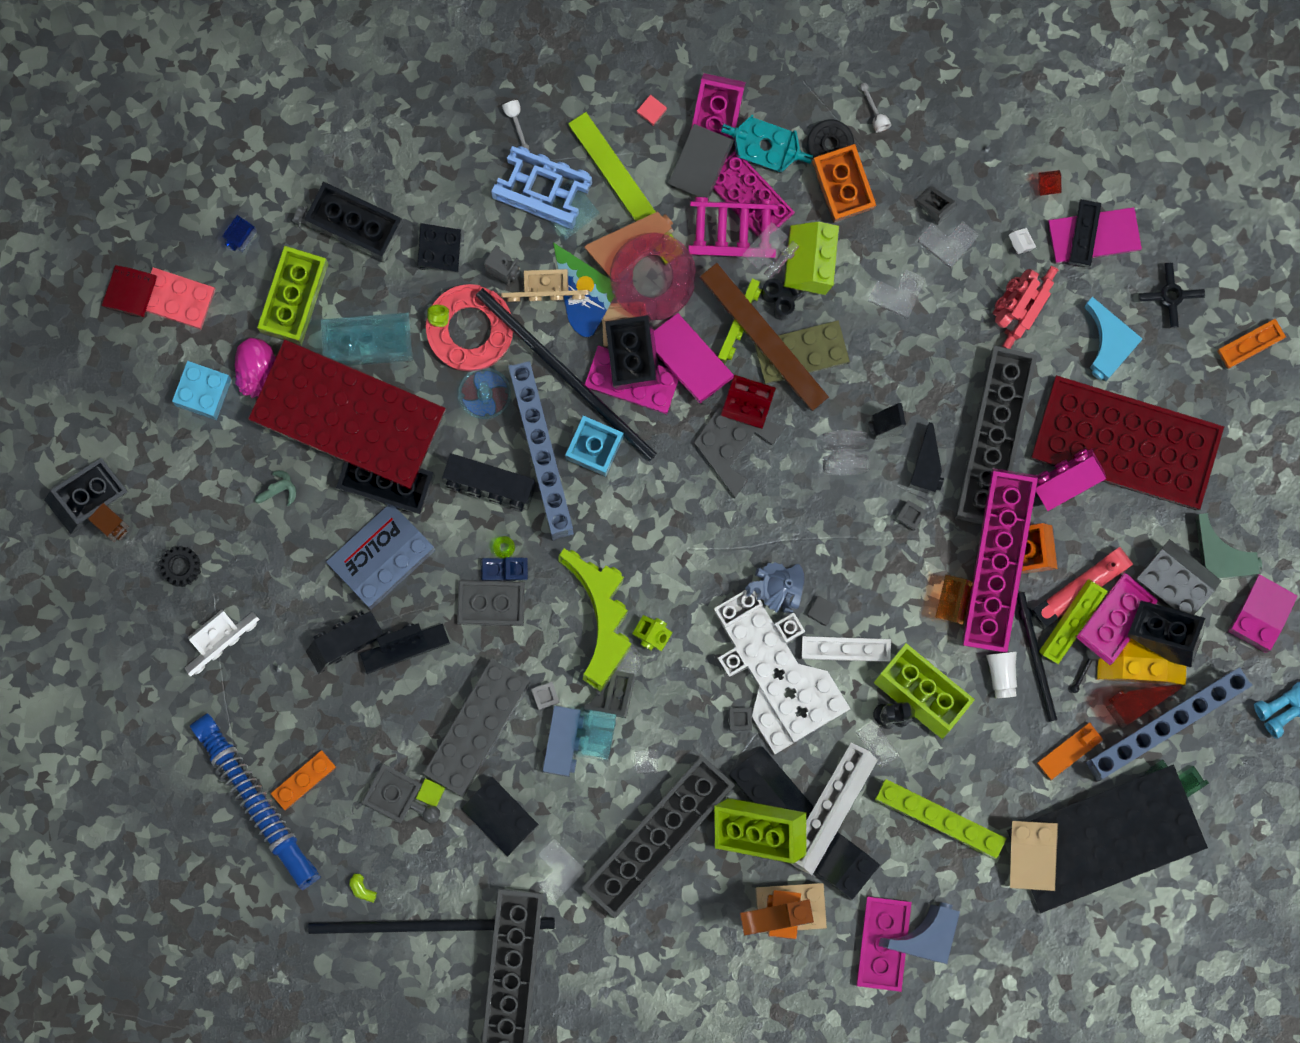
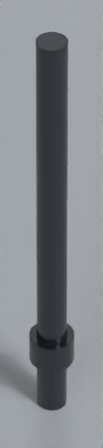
(1025, 614)

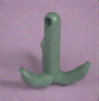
(278, 487)

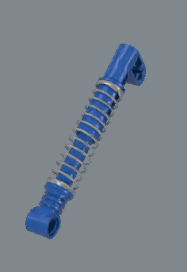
(281, 842)

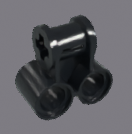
(784, 296)

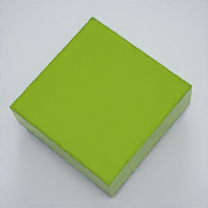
(430, 793)

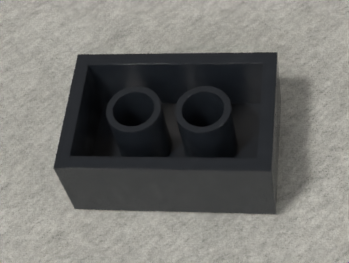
(632, 352)

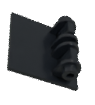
(439, 247)

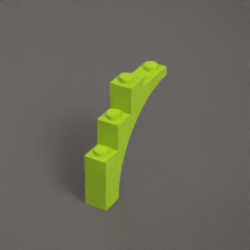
(601, 588)

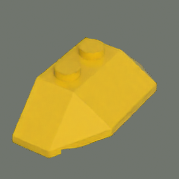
(1141, 665)

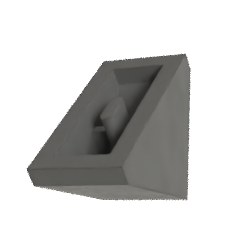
(936, 204)

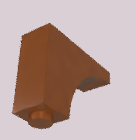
(777, 917)

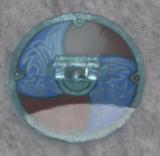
(484, 393)

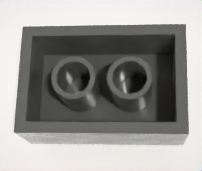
(1179, 579)

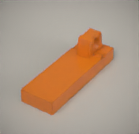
(1070, 751)

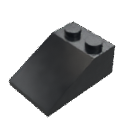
(83, 494)
(1168, 632)
(846, 866)

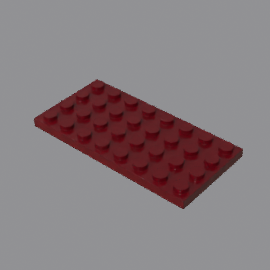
(347, 414)
(1133, 441)

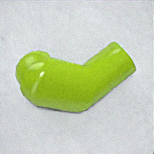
(359, 890)

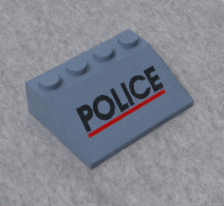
(381, 556)

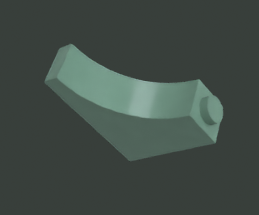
(1221, 558)

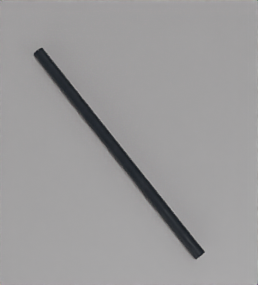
(565, 374)
(412, 926)

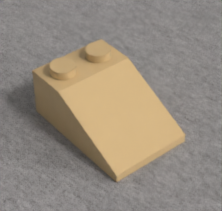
(1033, 855)

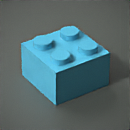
(201, 390)
(594, 446)

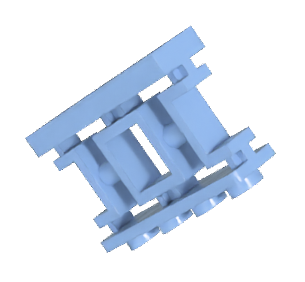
(535, 202)

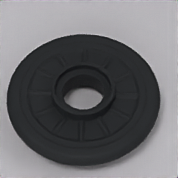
(826, 129)

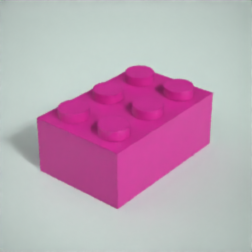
(1069, 479)

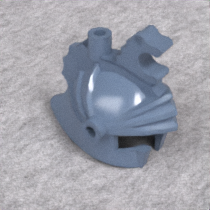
(778, 586)

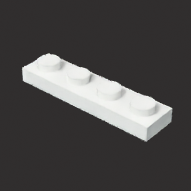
(846, 649)

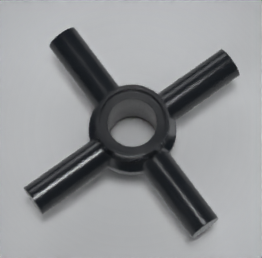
(1171, 304)

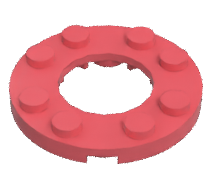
(469, 359)

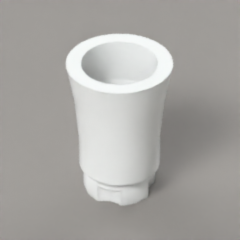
(1003, 674)

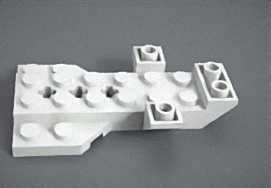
(762, 650)

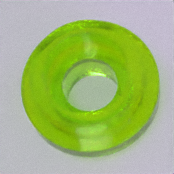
(504, 540)

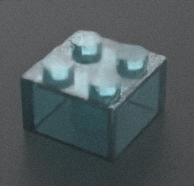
(598, 735)

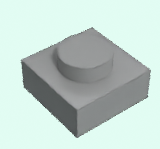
(545, 696)

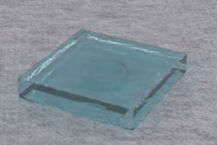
(586, 214)

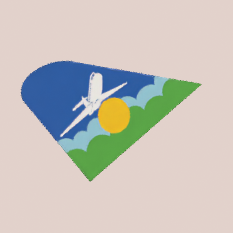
(588, 312)

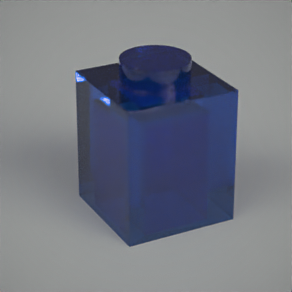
(239, 234)

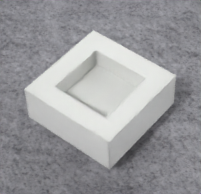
(1022, 241)

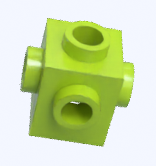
(656, 635)

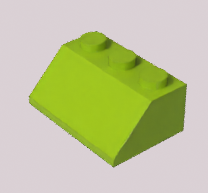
(815, 259)

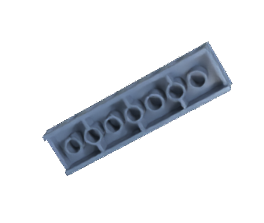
(541, 450)
(1168, 724)

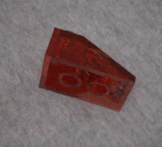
(1135, 703)

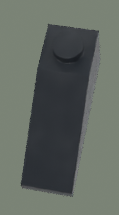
(887, 422)
(928, 466)

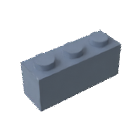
(563, 741)

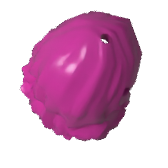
(252, 366)

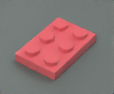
(180, 299)

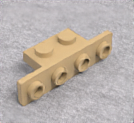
(546, 283)

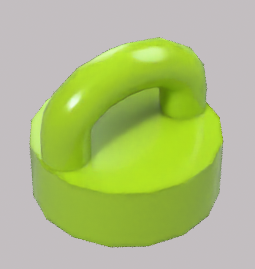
(438, 315)

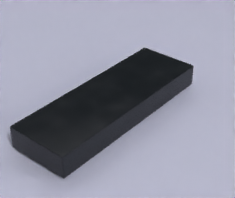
(1085, 233)

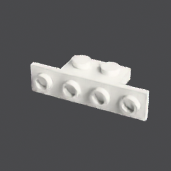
(215, 637)

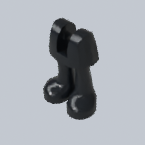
(898, 713)

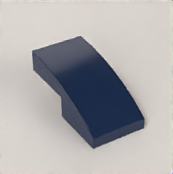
(504, 569)

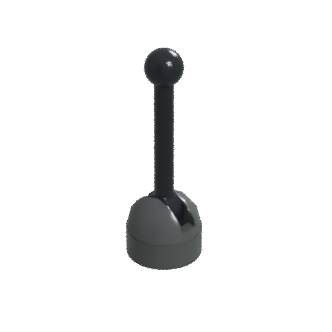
(1092, 656)

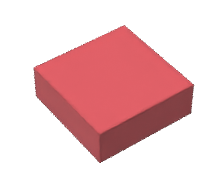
(652, 110)

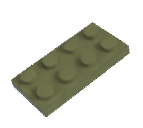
(814, 347)

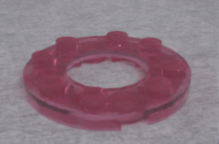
(682, 282)

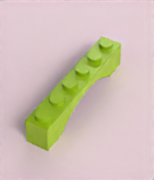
(940, 818)

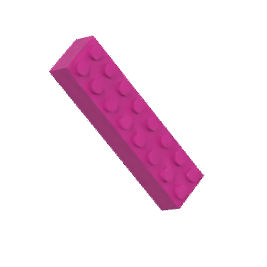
(999, 560)

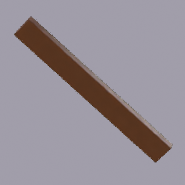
(764, 337)

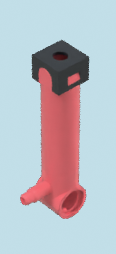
(1100, 573)

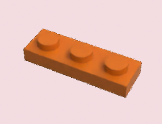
(1251, 343)
(303, 780)

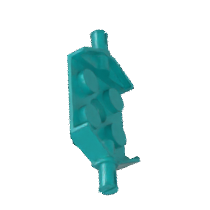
(783, 143)

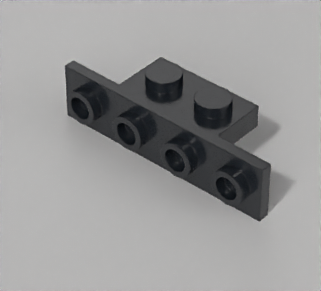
(403, 645)

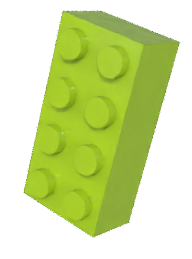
(293, 295)
(930, 692)
(760, 830)

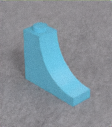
(1115, 340)

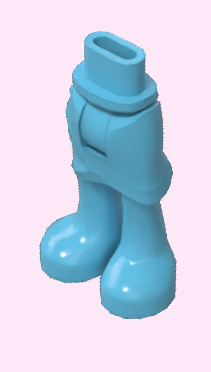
(1266, 710)

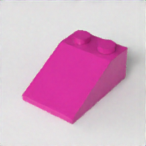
(718, 103)
(1263, 614)

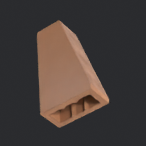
(605, 248)

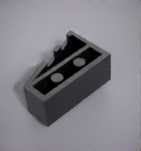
(343, 640)

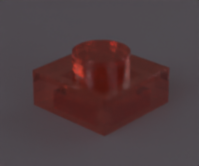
(1049, 182)

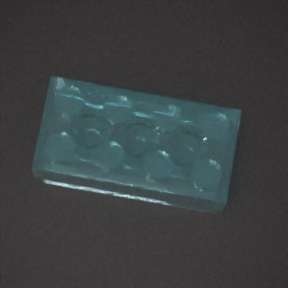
(368, 339)

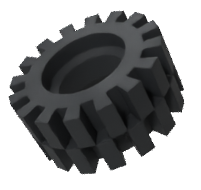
(186, 578)

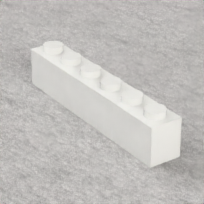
(835, 804)

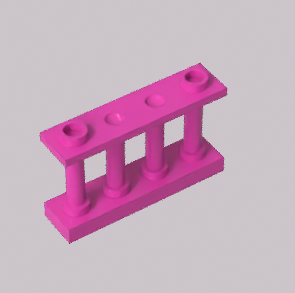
(721, 246)

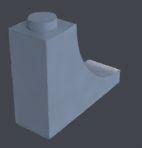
(932, 938)

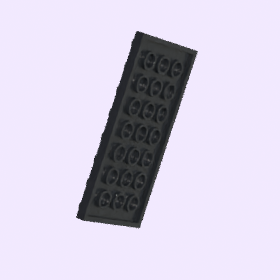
(1120, 836)

